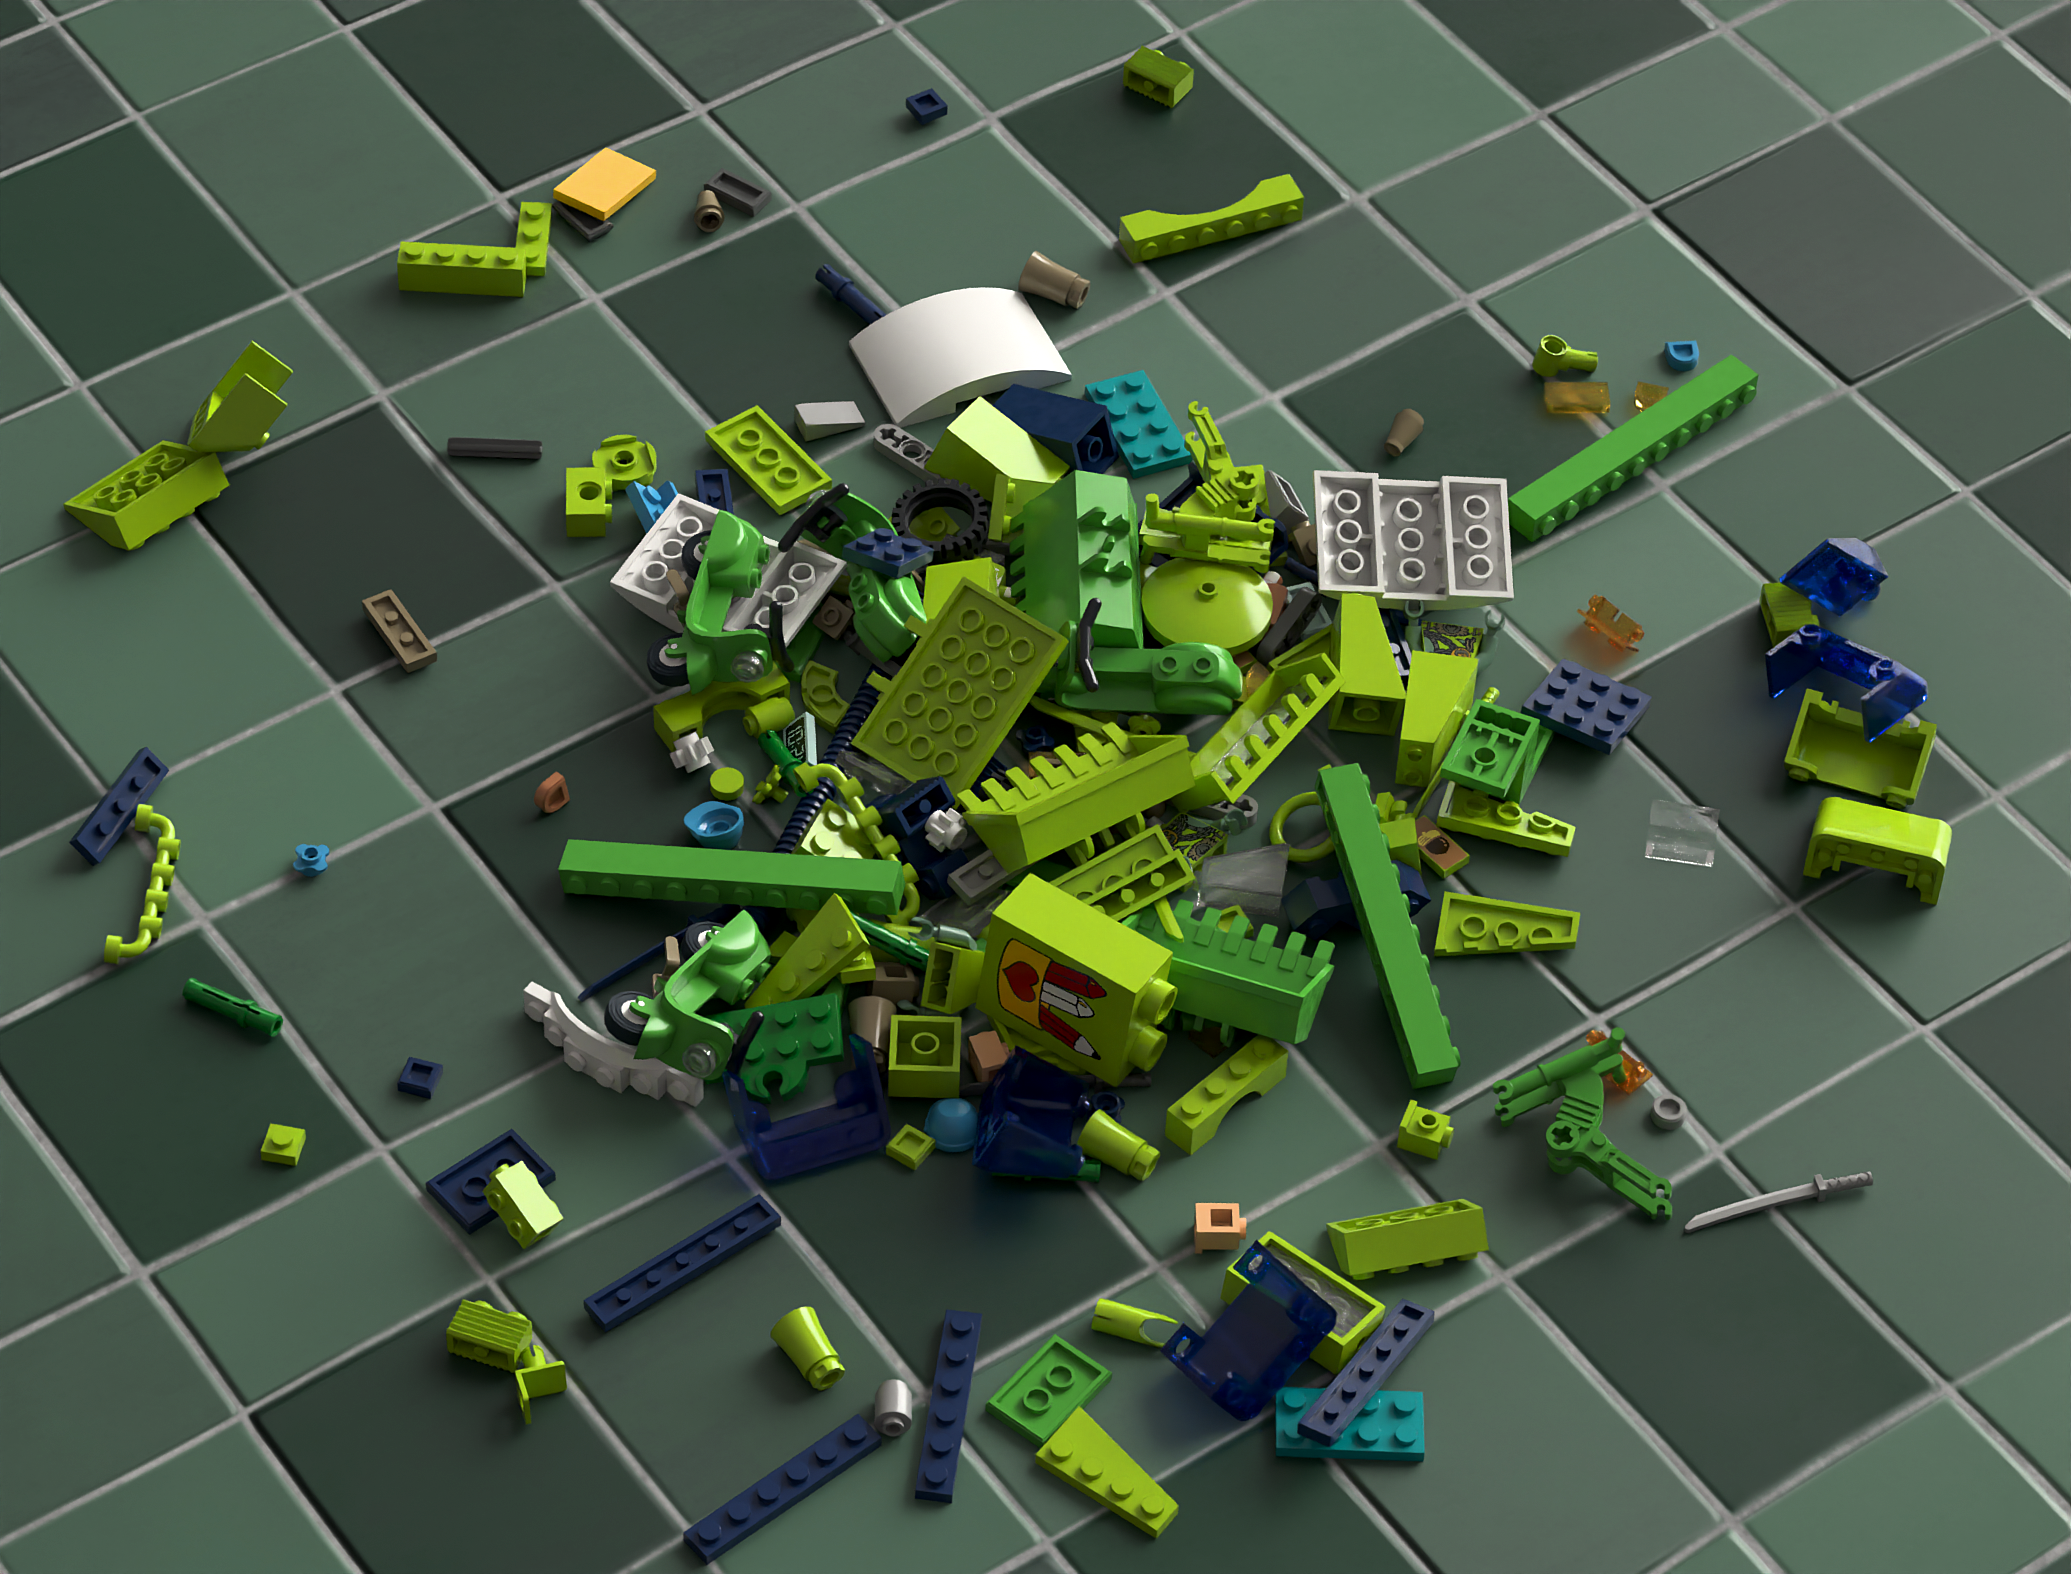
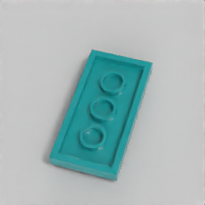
(1140, 424)
(1383, 1430)

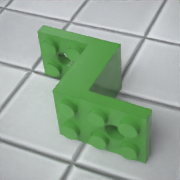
(1497, 751)

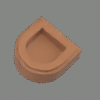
(552, 793)

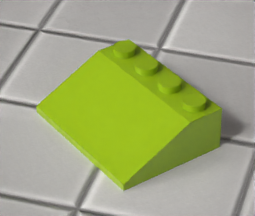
(149, 494)

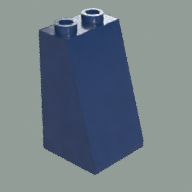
(1066, 426)

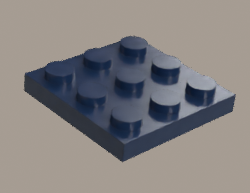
(1586, 706)

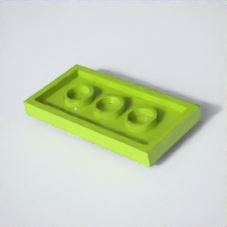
(768, 459)

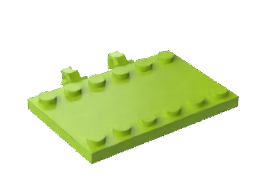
(958, 688)

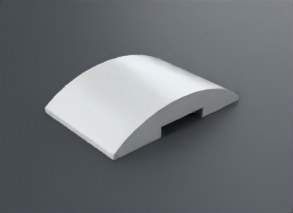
(955, 351)
(1413, 540)
(793, 578)

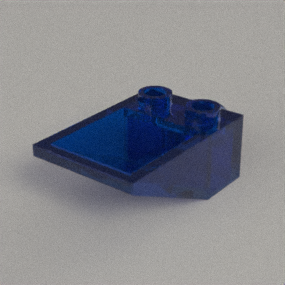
(1838, 574)

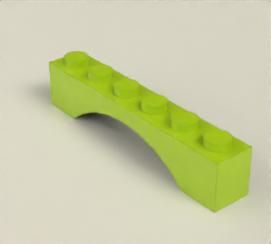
(1160, 234)

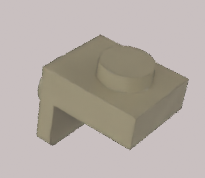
(1304, 542)
(835, 617)

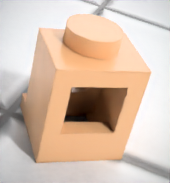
(986, 1055)
(1218, 1226)

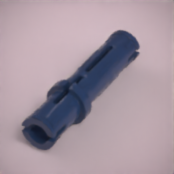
(844, 291)

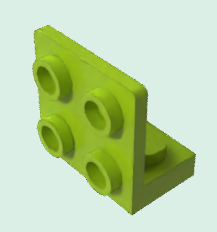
(1008, 502)

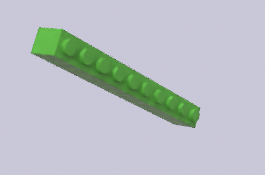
(1631, 448)
(730, 876)
(1387, 926)

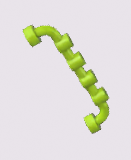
(867, 820)
(156, 899)

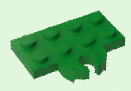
(787, 1044)

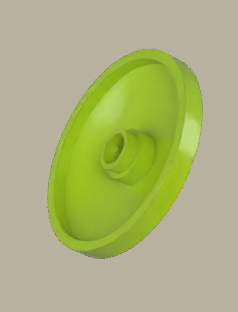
(1206, 604)

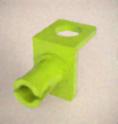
(537, 1378)

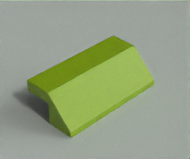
(1128, 875)

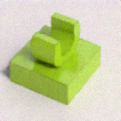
(1389, 809)

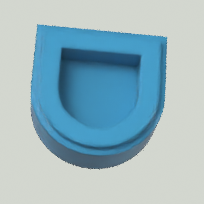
(1682, 355)

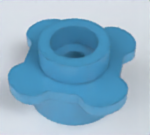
(311, 859)

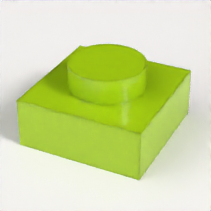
(283, 1144)

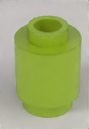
(768, 715)

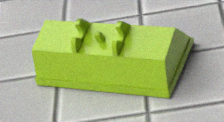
(1079, 797)

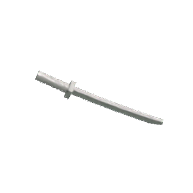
(1818, 1189)

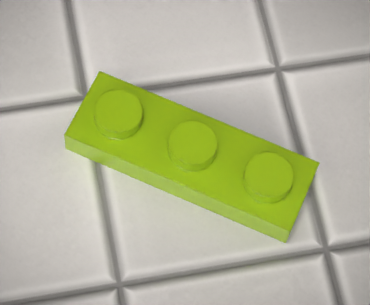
(534, 235)

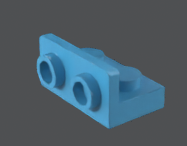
(650, 502)

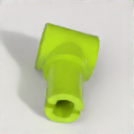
(1555, 355)

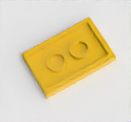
(604, 184)

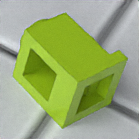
(1424, 1131)

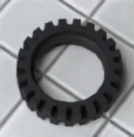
(945, 496)

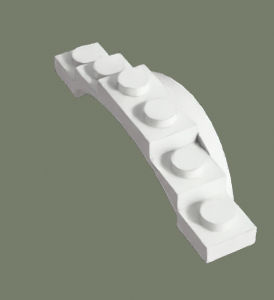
(605, 1059)

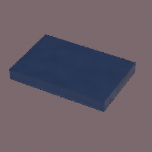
(462, 1184)

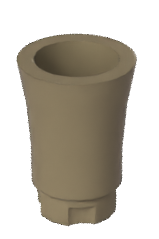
(1053, 281)
(872, 1021)

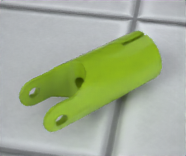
(1125, 1321)

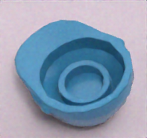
(715, 825)
(952, 1124)

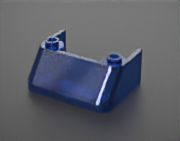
(1892, 685)
(820, 1136)

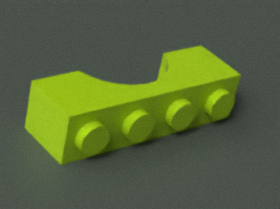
(689, 713)
(1200, 1111)

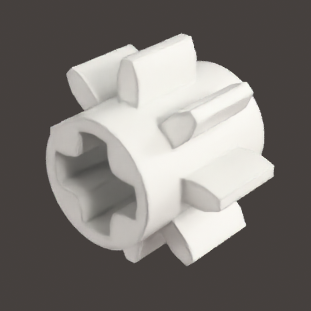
(691, 752)
(946, 830)

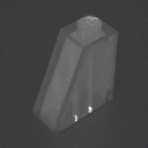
(1244, 878)

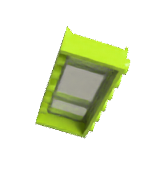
(1259, 731)

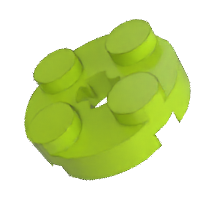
(627, 448)

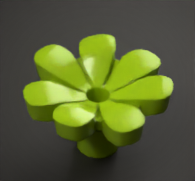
(770, 788)

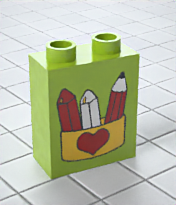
(1076, 981)

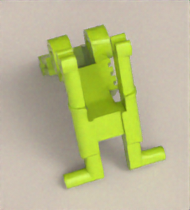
(1219, 507)

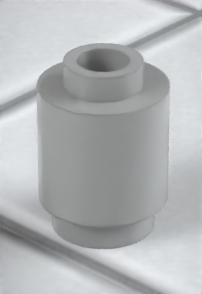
(893, 1408)

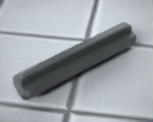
(494, 448)

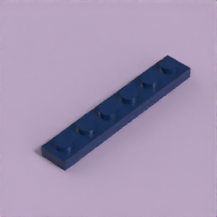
(682, 1263)
(1365, 1373)
(948, 1406)
(782, 1489)

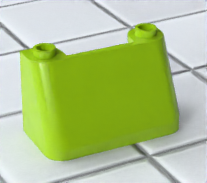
(1832, 750)
(1882, 841)

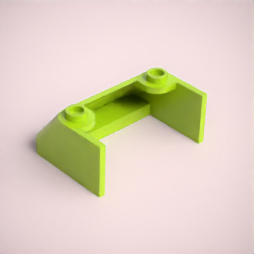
(241, 404)

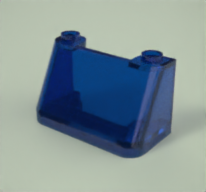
(1030, 1119)

